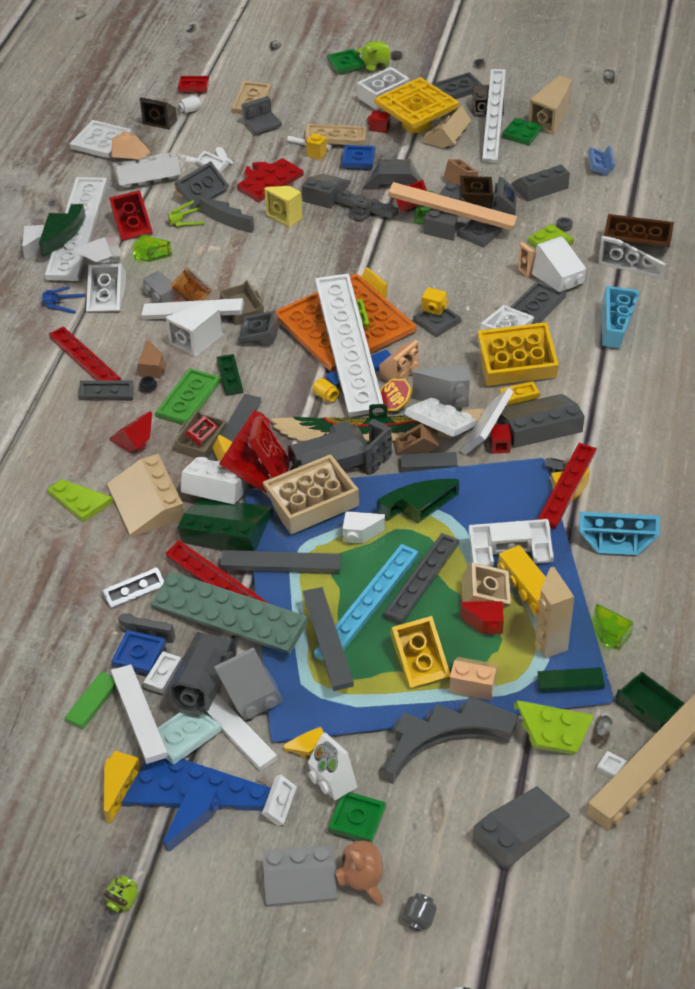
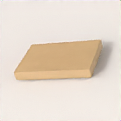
(248, 92)

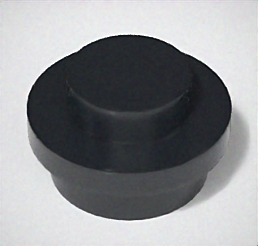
(148, 384)

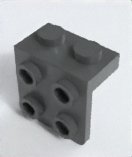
(379, 445)

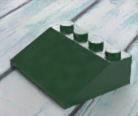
(224, 524)

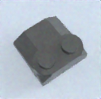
(260, 327)

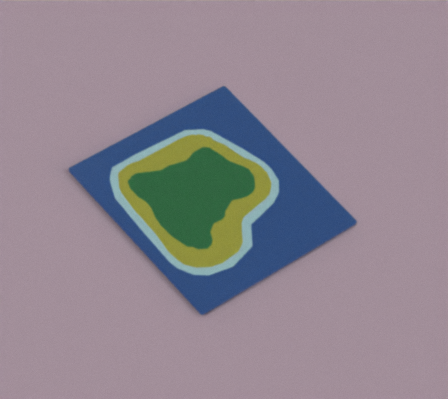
(380, 691)

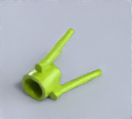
(175, 217)

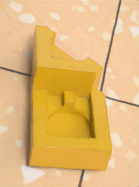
(305, 743)

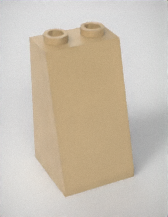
(551, 104)

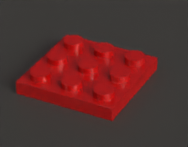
(268, 448)

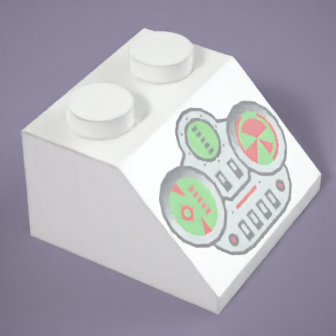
(331, 768)

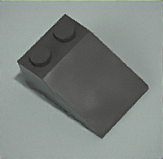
(322, 189)

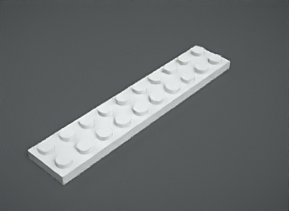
(65, 262)
(348, 344)

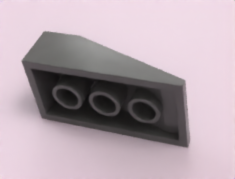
(518, 826)

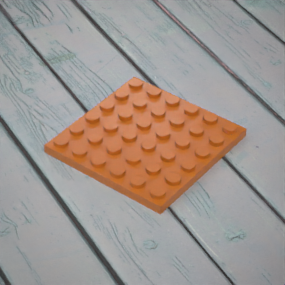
(307, 324)

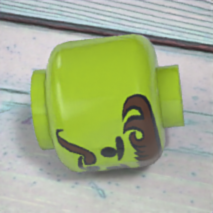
(121, 894)

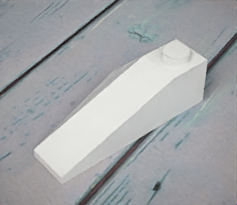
(626, 257)

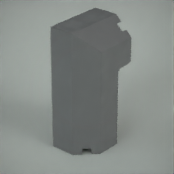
(342, 442)
(196, 679)

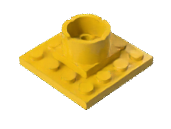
(416, 104)

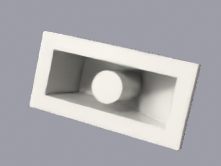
(31, 240)
(362, 526)

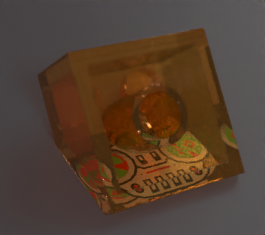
(191, 286)

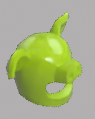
(375, 53)

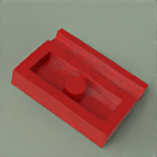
(193, 84)

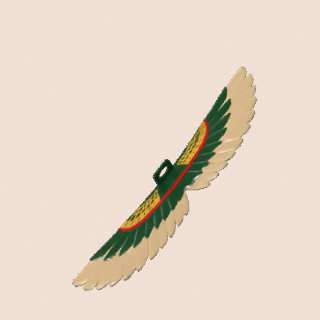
(308, 428)

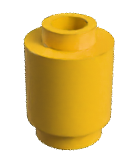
(325, 390)

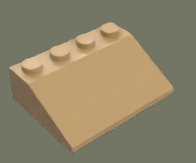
(312, 493)
(146, 496)

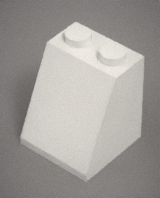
(558, 265)
(194, 328)

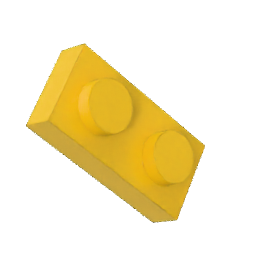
(522, 392)

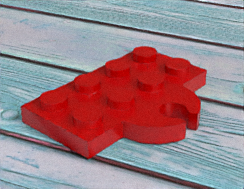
(268, 175)

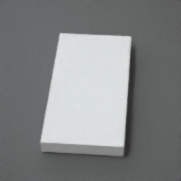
(486, 421)

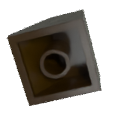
(157, 113)
(477, 190)

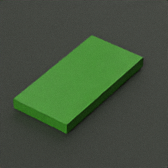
(188, 396)

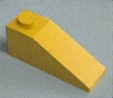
(118, 776)

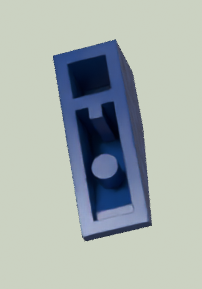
(193, 812)

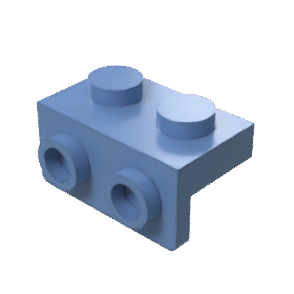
(601, 161)

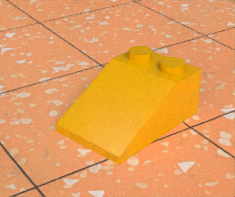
(420, 652)

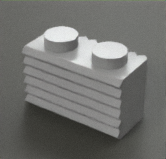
(159, 288)

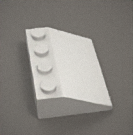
(149, 168)

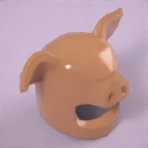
(362, 868)

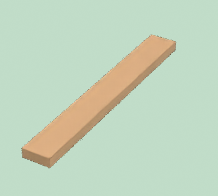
(452, 206)

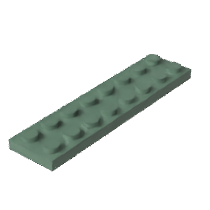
(230, 612)

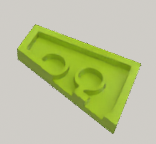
(78, 499)

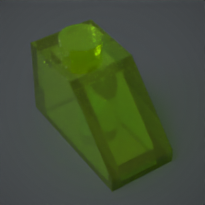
(151, 248)
(612, 627)

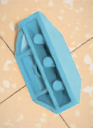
(619, 532)

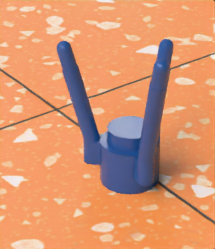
(51, 297)

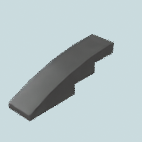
(226, 215)

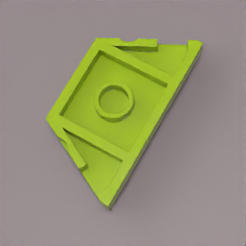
(554, 727)

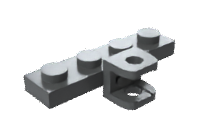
(364, 206)

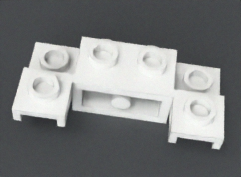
(498, 537)

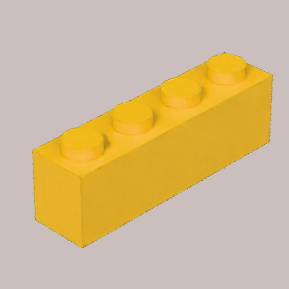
(523, 575)

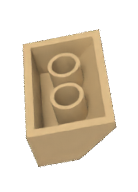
(447, 128)

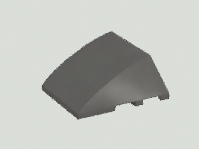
(392, 170)

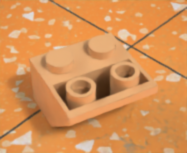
(400, 363)

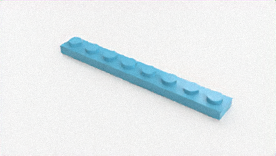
(373, 595)

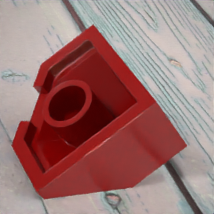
(134, 434)

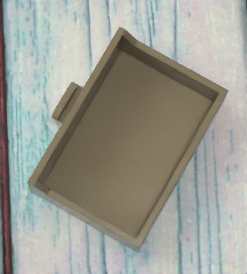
(252, 303)
(189, 448)

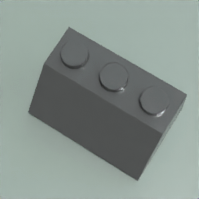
(543, 183)

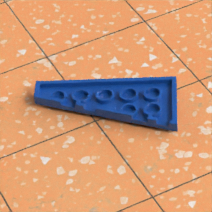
(167, 784)

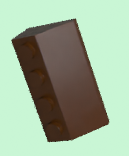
(639, 230)

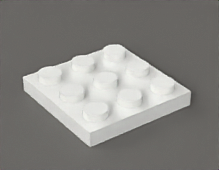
(97, 138)
(441, 417)

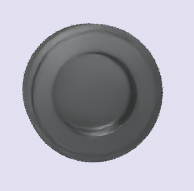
(564, 224)

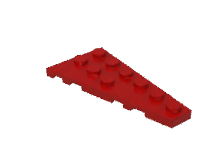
(242, 460)

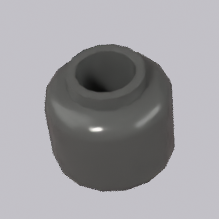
(419, 912)

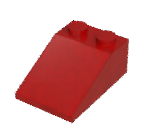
(130, 215)

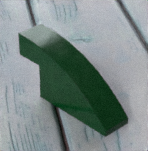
(61, 228)
(418, 499)

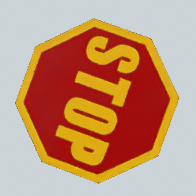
(396, 394)

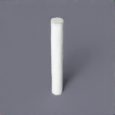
(302, 141)

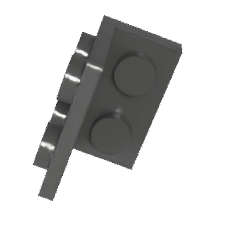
(258, 115)

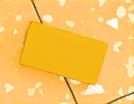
(375, 281)

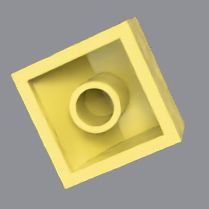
(284, 204)

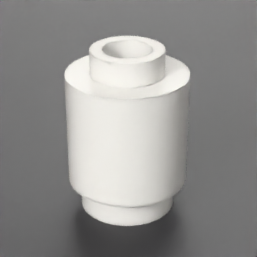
(189, 104)

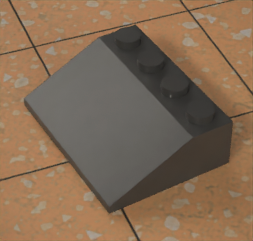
(542, 420)

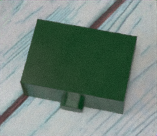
(648, 701)

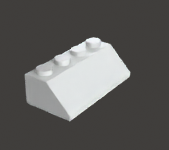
(101, 250)

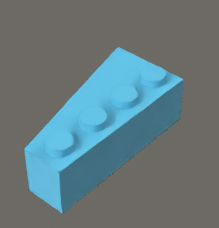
(617, 311)

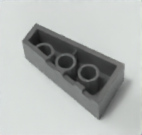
(441, 223)

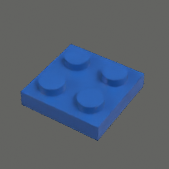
(358, 156)
(139, 651)

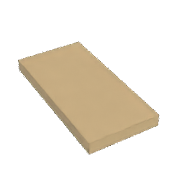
(339, 133)

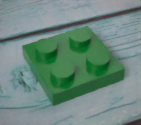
(345, 61)
(521, 131)
(357, 817)

